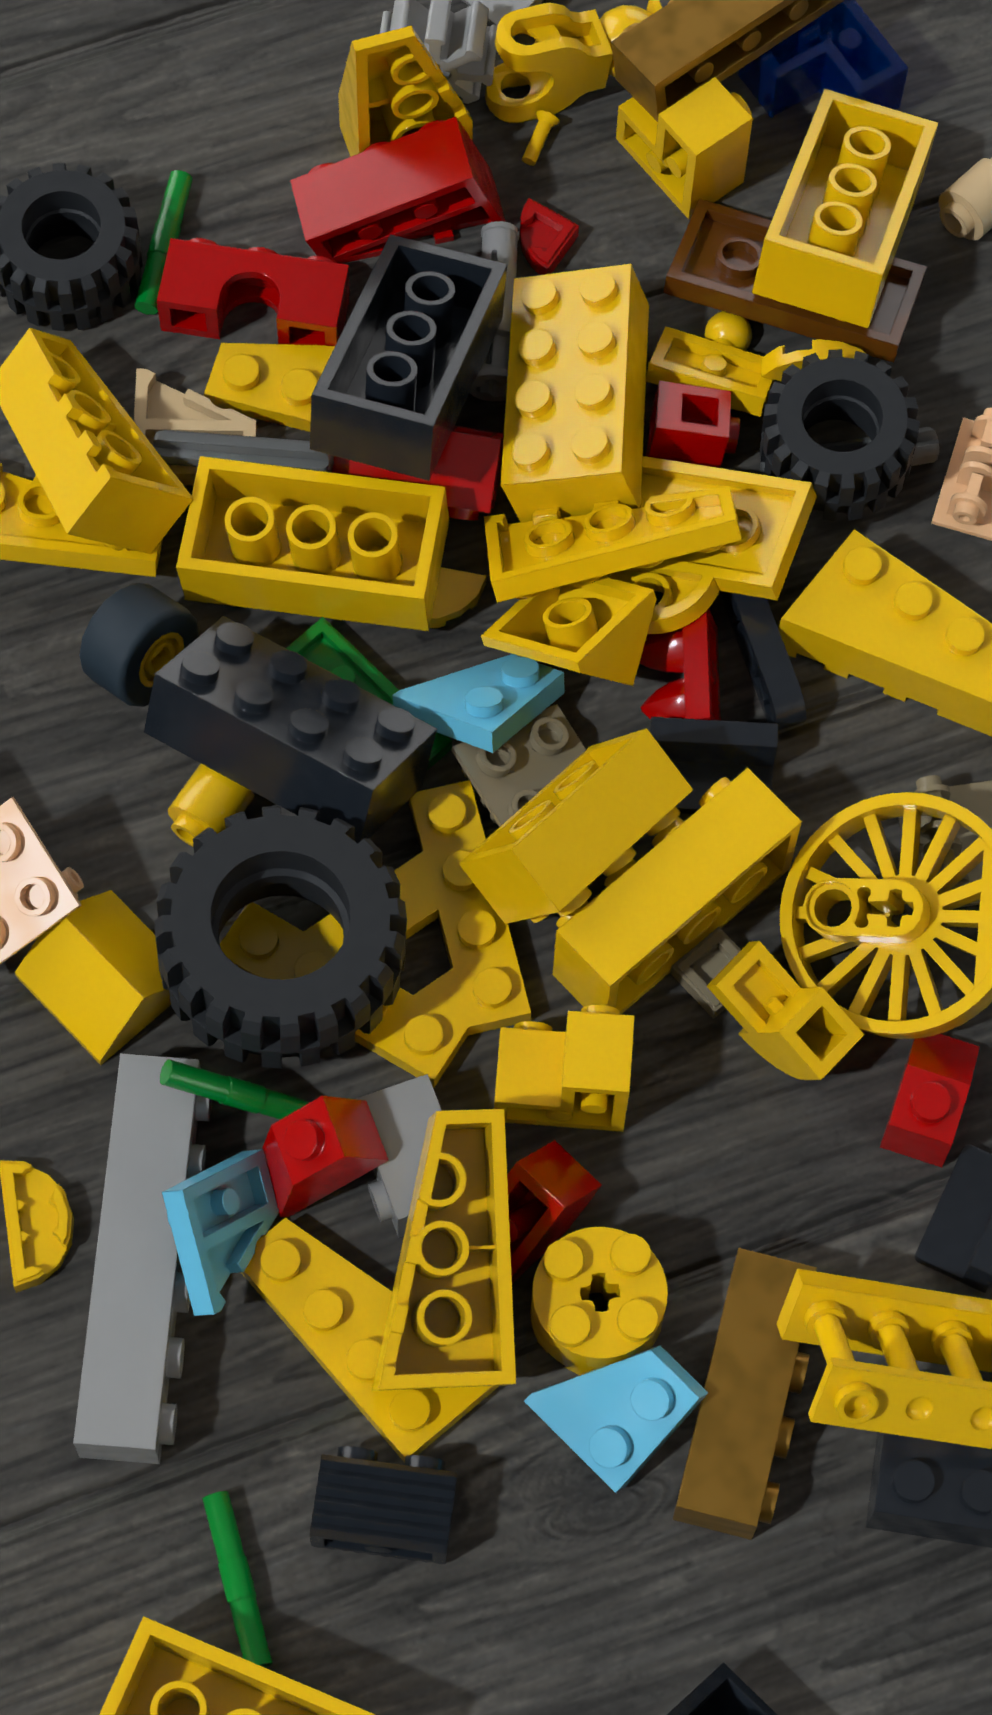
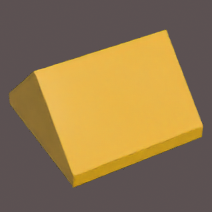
(580, 628)
(97, 974)

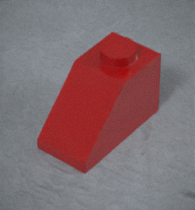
(930, 1098)
(321, 1150)
(544, 1201)

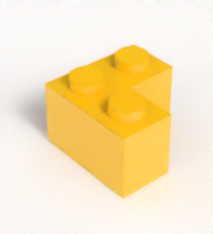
(695, 145)
(570, 1075)

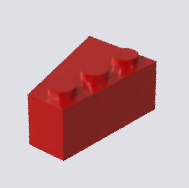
(398, 188)

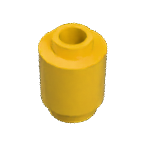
(206, 803)

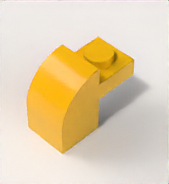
(785, 1024)

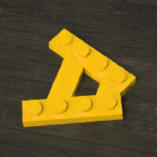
(484, 979)

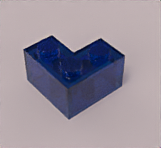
(832, 53)

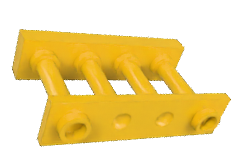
(905, 1328)

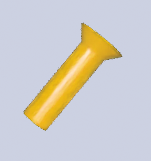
(545, 122)

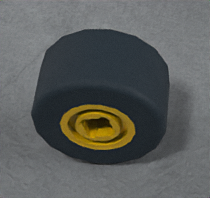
(133, 639)

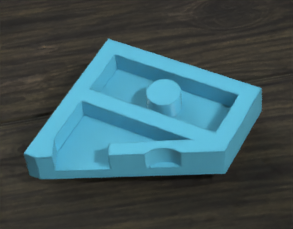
(484, 701)
(218, 1223)
(620, 1412)

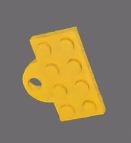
(771, 524)

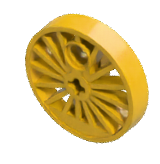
(878, 899)

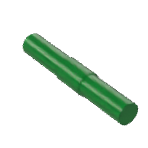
(165, 228)
(229, 1090)
(237, 1578)

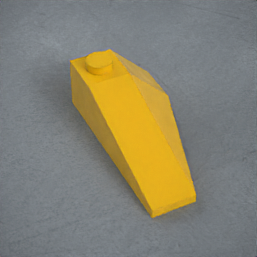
(393, 90)

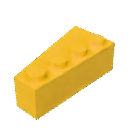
(87, 448)
(895, 630)
(453, 1275)

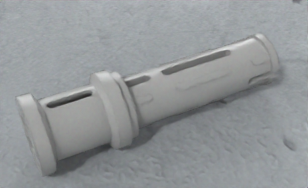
(499, 245)

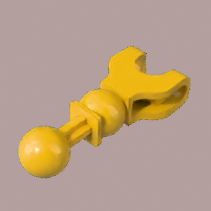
(565, 61)

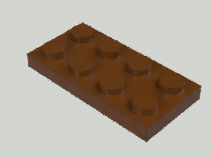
(719, 268)

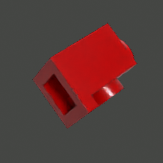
(691, 424)

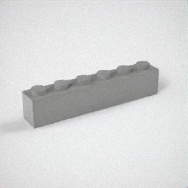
(138, 1269)

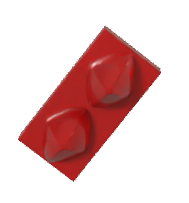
(691, 652)

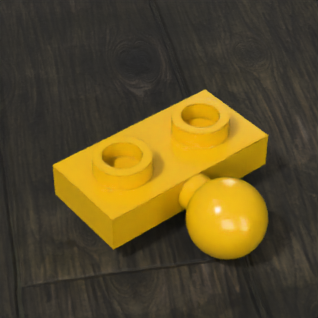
(714, 361)

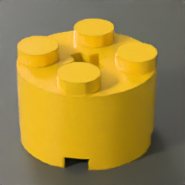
(603, 1263)

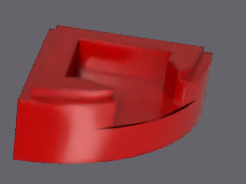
(545, 236)

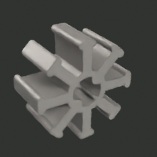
(457, 41)

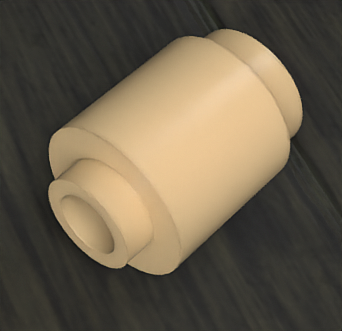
(968, 202)

